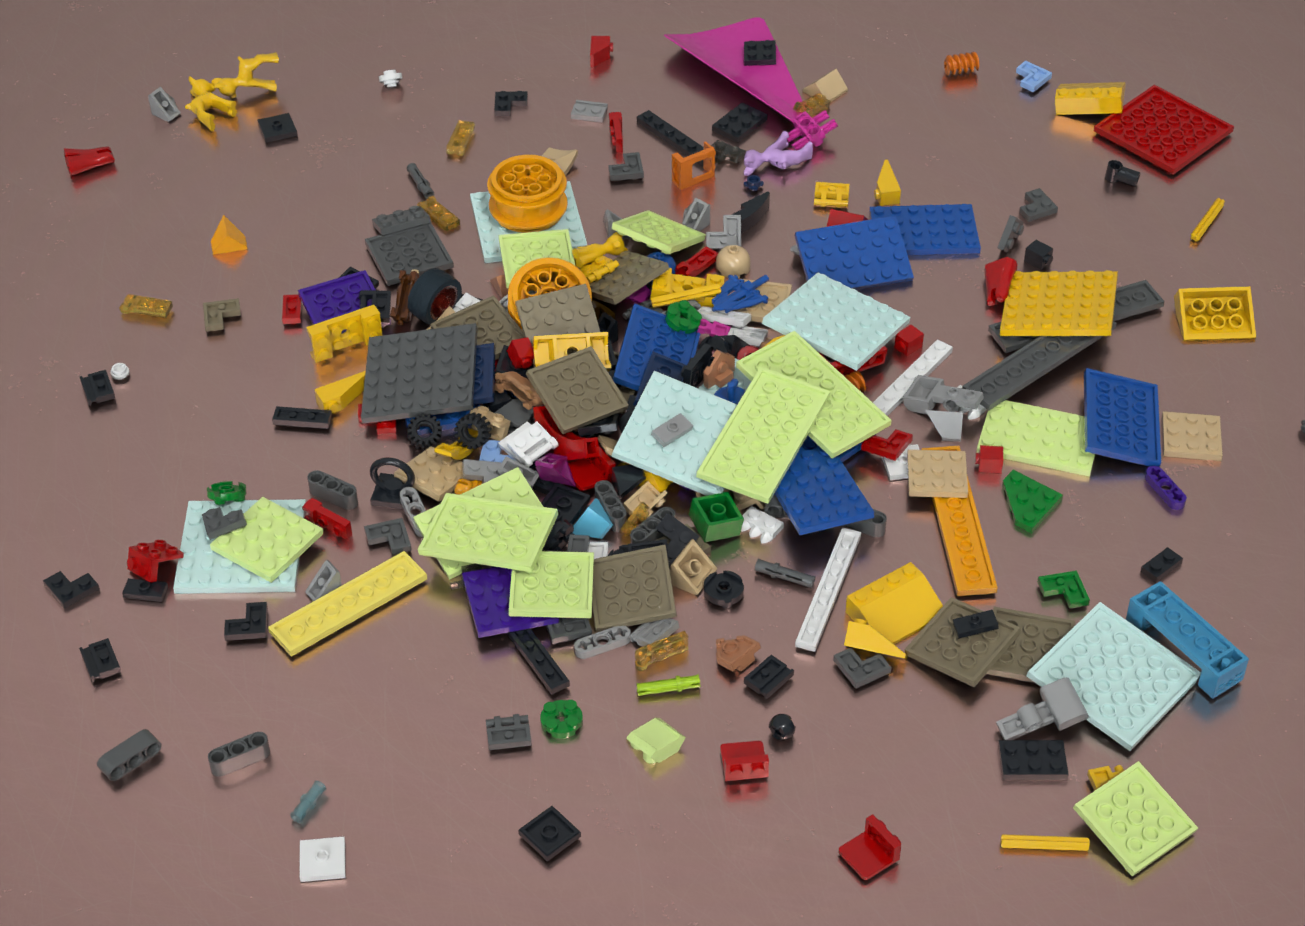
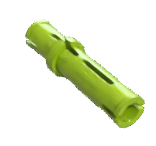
(667, 685)

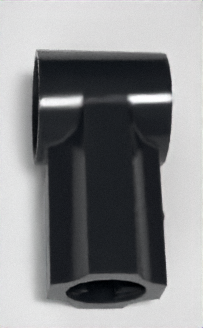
(1116, 172)

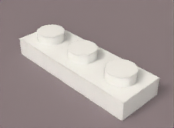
(734, 318)

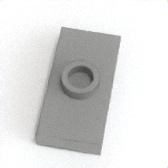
(672, 430)

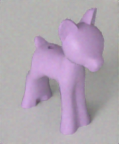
(777, 157)

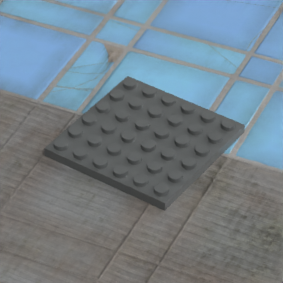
(420, 373)

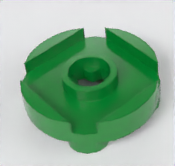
(691, 317)
(226, 491)
(561, 708)

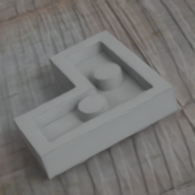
(730, 236)
(480, 470)

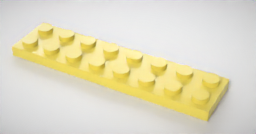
(347, 603)

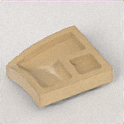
(562, 158)

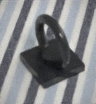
(387, 487)

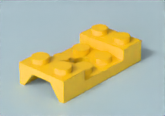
(672, 283)
(327, 335)
(553, 347)

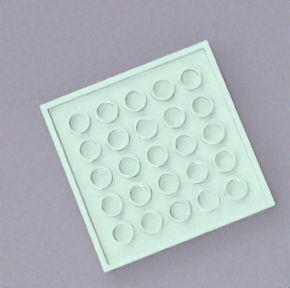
(489, 228)
(837, 320)
(682, 458)
(209, 572)
(1118, 674)

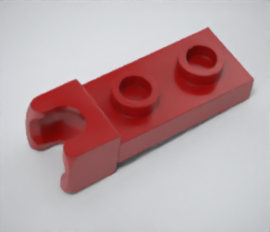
(615, 128)
(697, 263)
(327, 518)

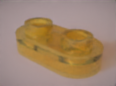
(638, 515)

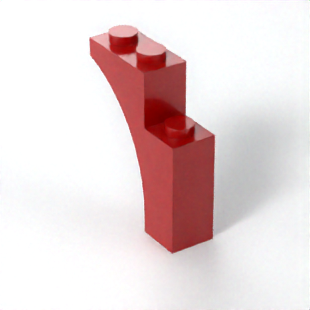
(569, 444)

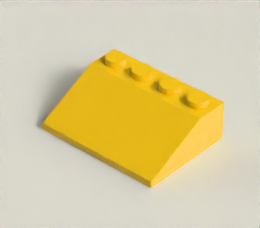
(1090, 98)
(1215, 313)
(895, 603)

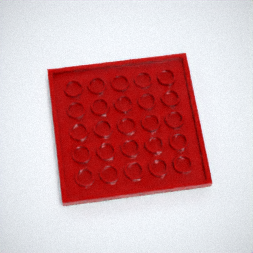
(1164, 129)

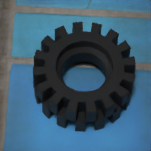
(427, 421)
(479, 423)

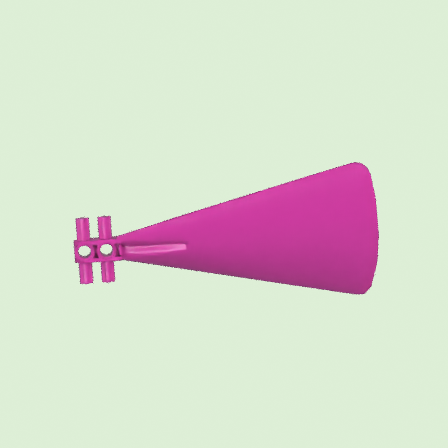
(771, 84)

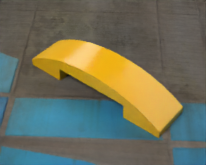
(455, 450)

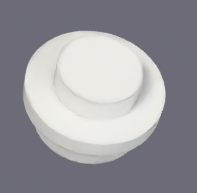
(119, 371)

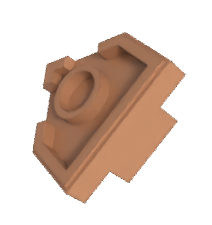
(720, 370)
(736, 652)

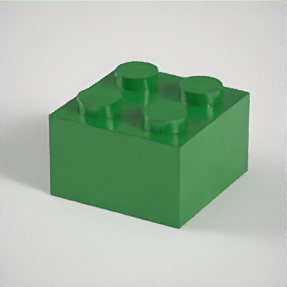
(716, 516)

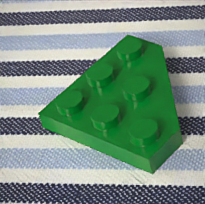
(1029, 500)

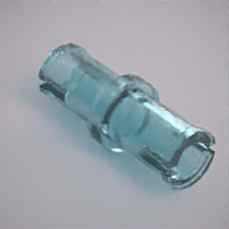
(308, 801)

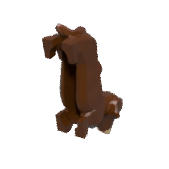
(401, 312)

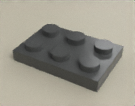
(401, 220)

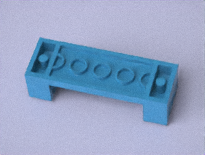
(1217, 657)

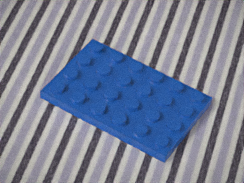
(934, 228)
(856, 253)
(649, 333)
(1121, 418)
(821, 493)

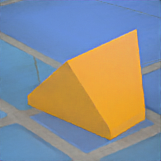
(227, 238)

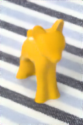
(245, 78)
(205, 99)
(587, 254)

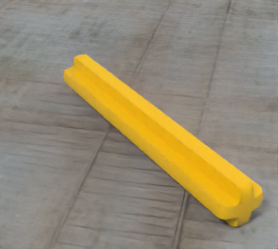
(1207, 219)
(687, 295)
(1045, 842)

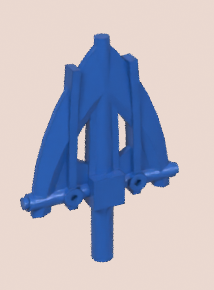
(730, 302)

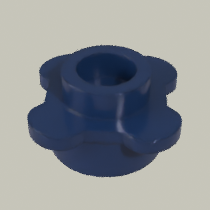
(753, 182)

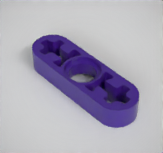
(1164, 480)

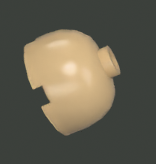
(733, 261)

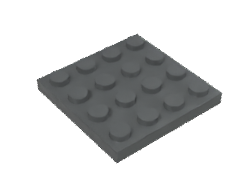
(408, 250)

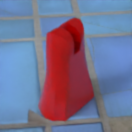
(84, 159)
(998, 279)

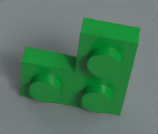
(1067, 584)

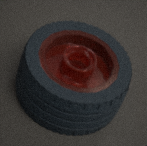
(433, 295)

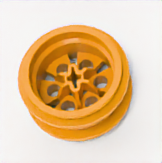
(527, 193)
(543, 276)

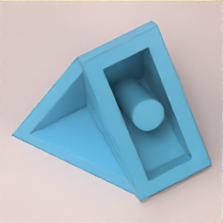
(593, 521)

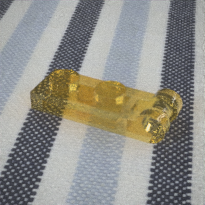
(812, 105)
(460, 137)
(439, 214)
(146, 306)
(661, 650)

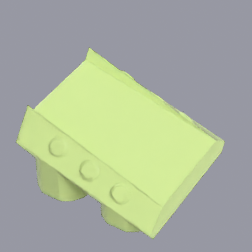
(656, 740)

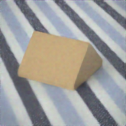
(829, 85)
(691, 569)

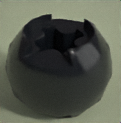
(782, 727)

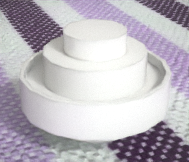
(390, 78)

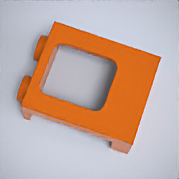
(683, 167)

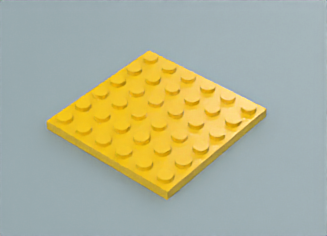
(1060, 304)

